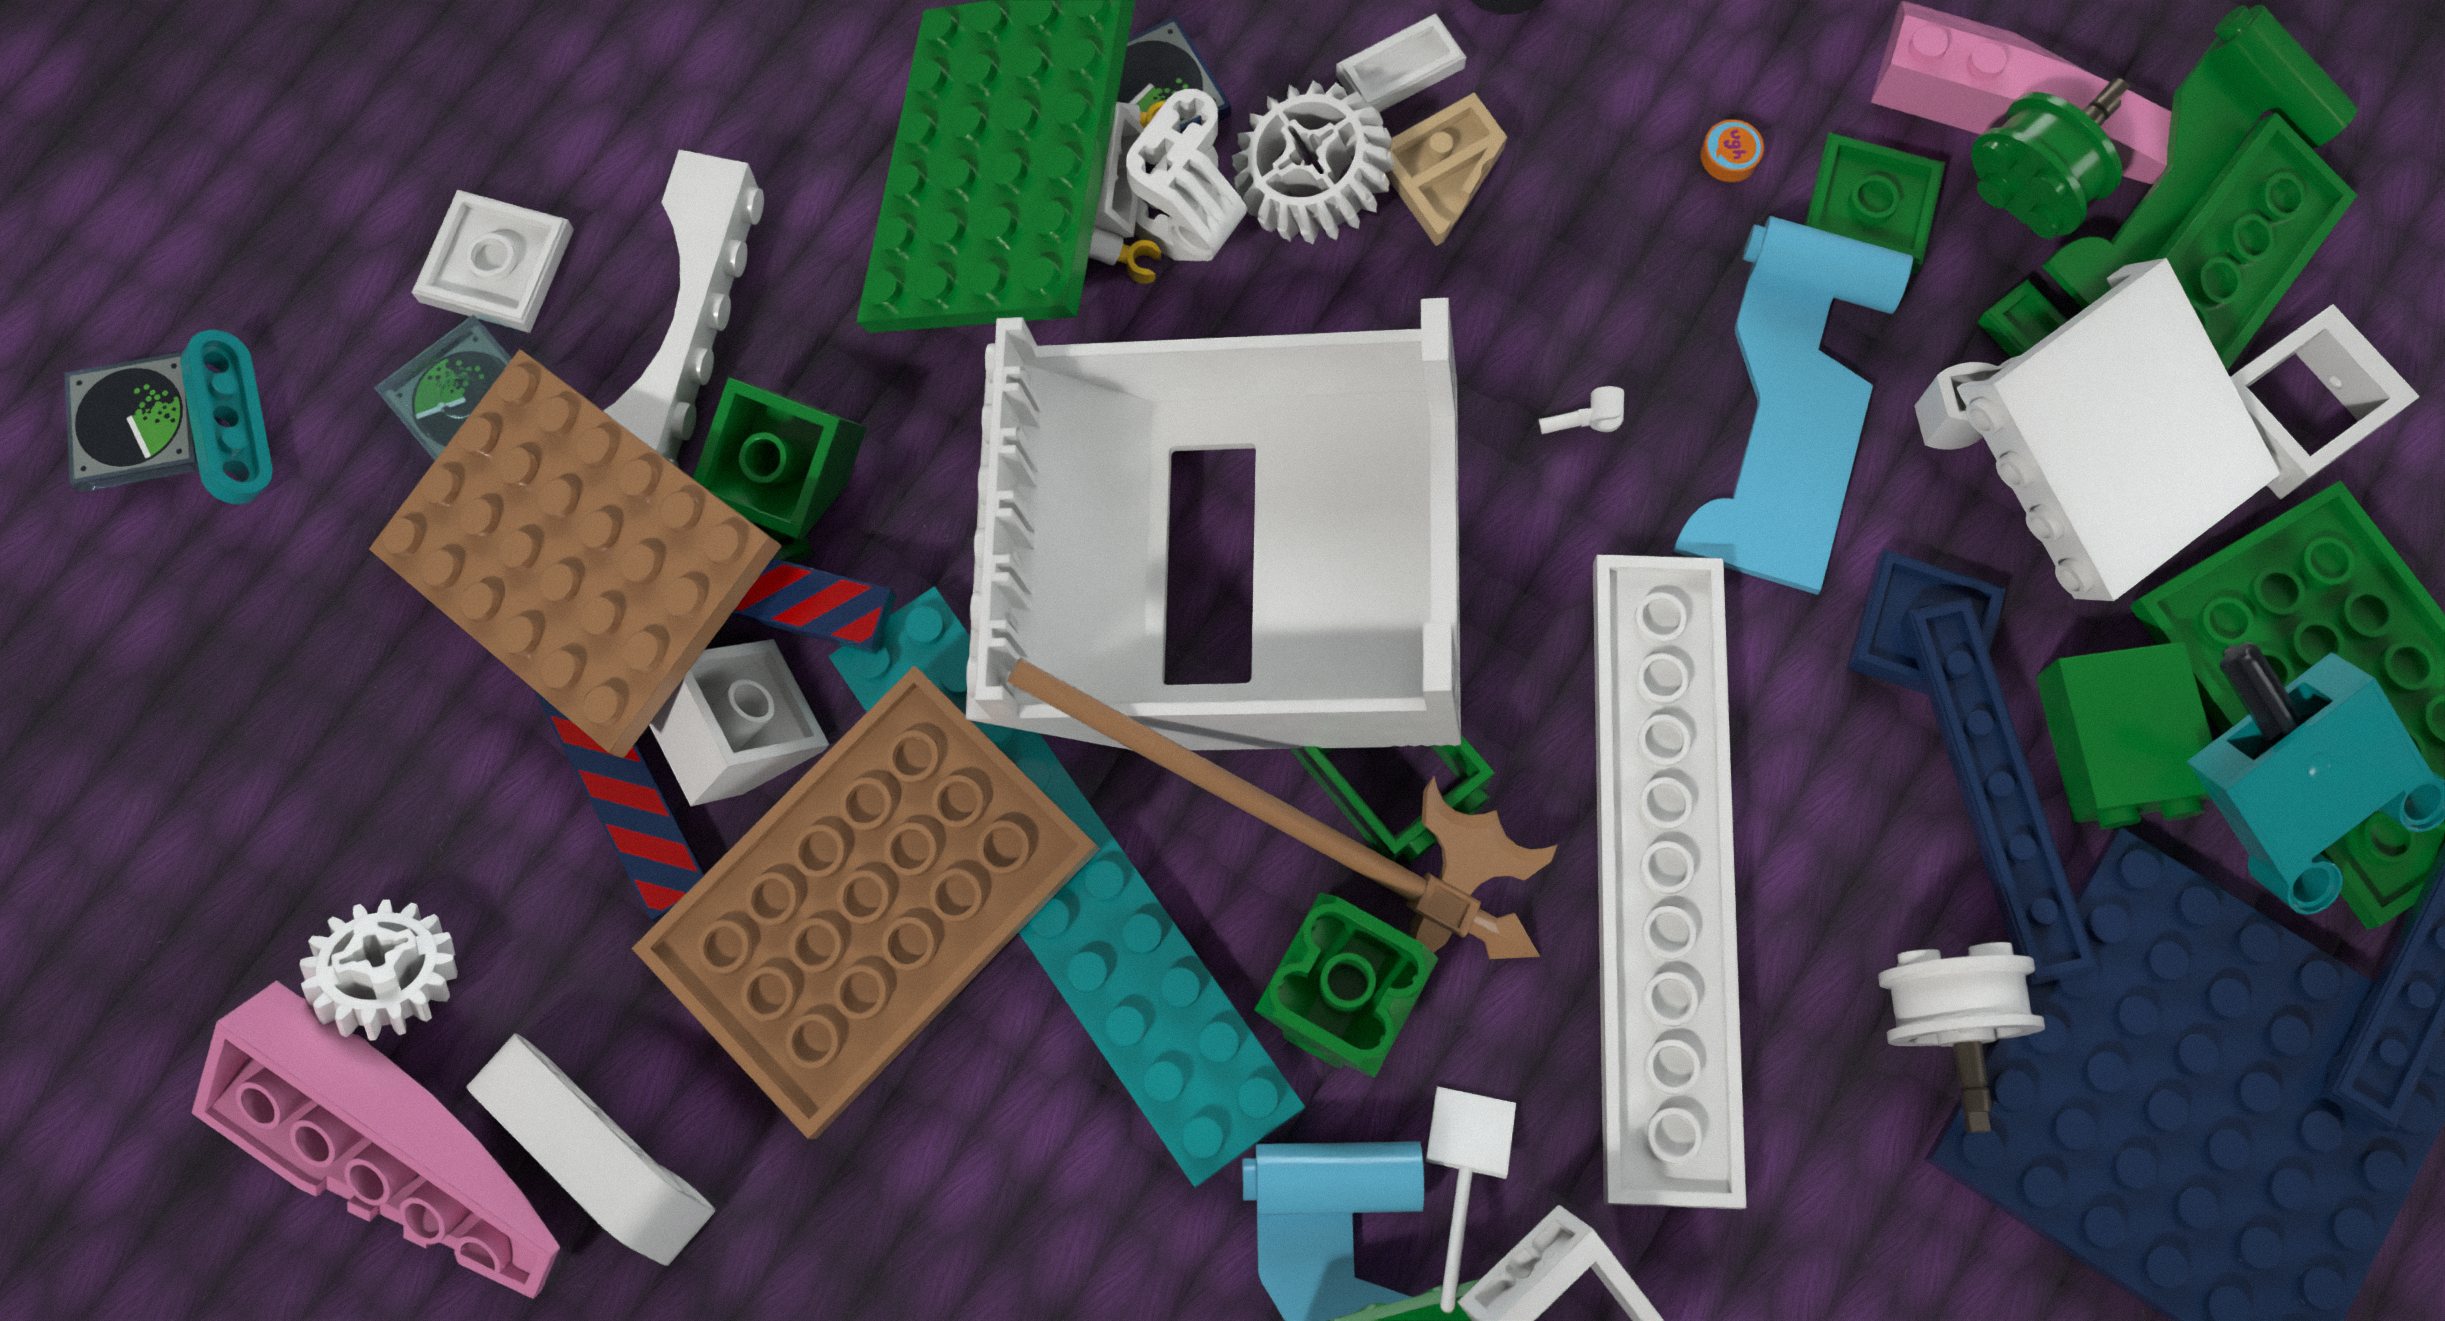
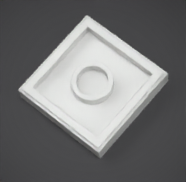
(493, 261)

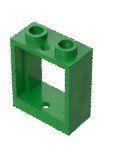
(1415, 838)

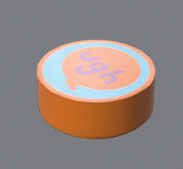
(1732, 150)

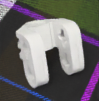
(1184, 181)

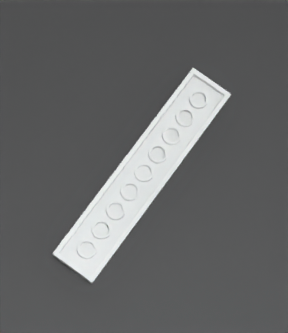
(1666, 886)

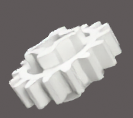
(378, 969)

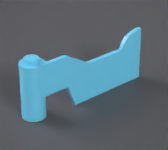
(1806, 404)
(1307, 1219)

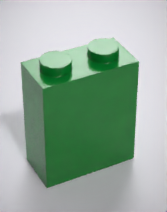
(2126, 732)

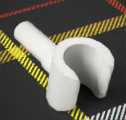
(1604, 414)

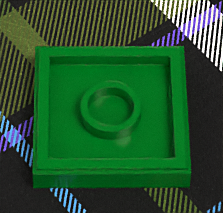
(1875, 195)

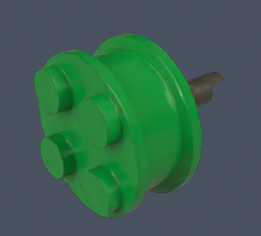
(2050, 160)

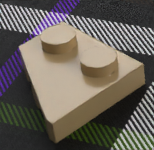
(1445, 163)

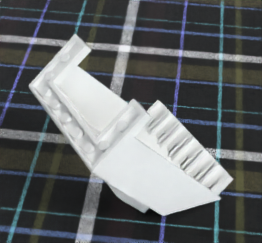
(1347, 533)

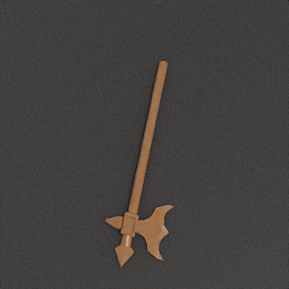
(1470, 844)

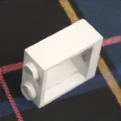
(2348, 369)
(1556, 1257)

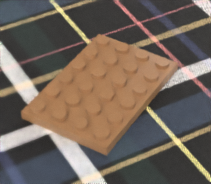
(574, 552)
(864, 902)

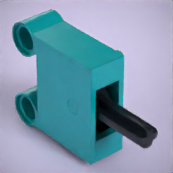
(2311, 770)

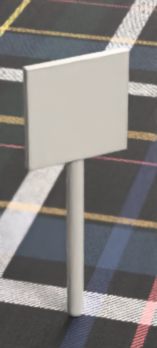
(1473, 1137)

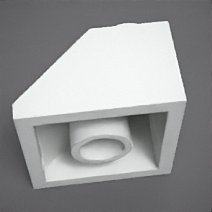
(736, 722)

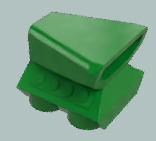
(1346, 985)

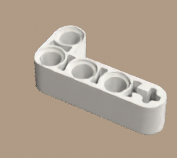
(589, 1153)

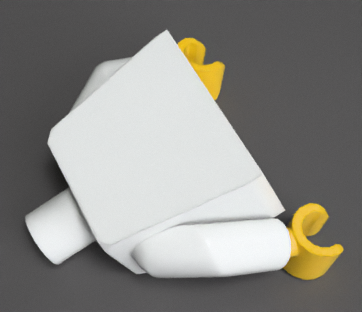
(1118, 202)

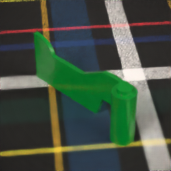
(2242, 74)

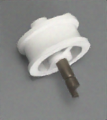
(1962, 1006)

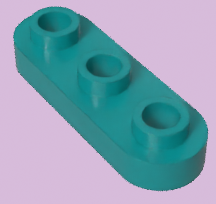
(235, 399)

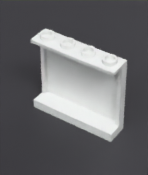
(2121, 434)

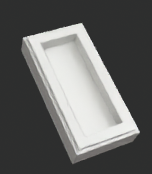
(1402, 64)

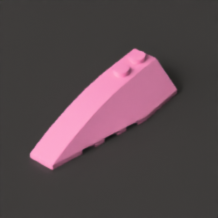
(1974, 72)
(357, 1124)

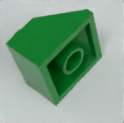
(777, 457)

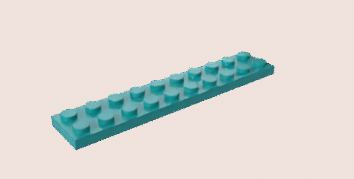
(1110, 939)

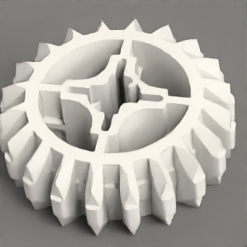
(1330, 131)

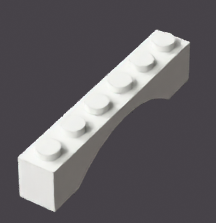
(711, 214)

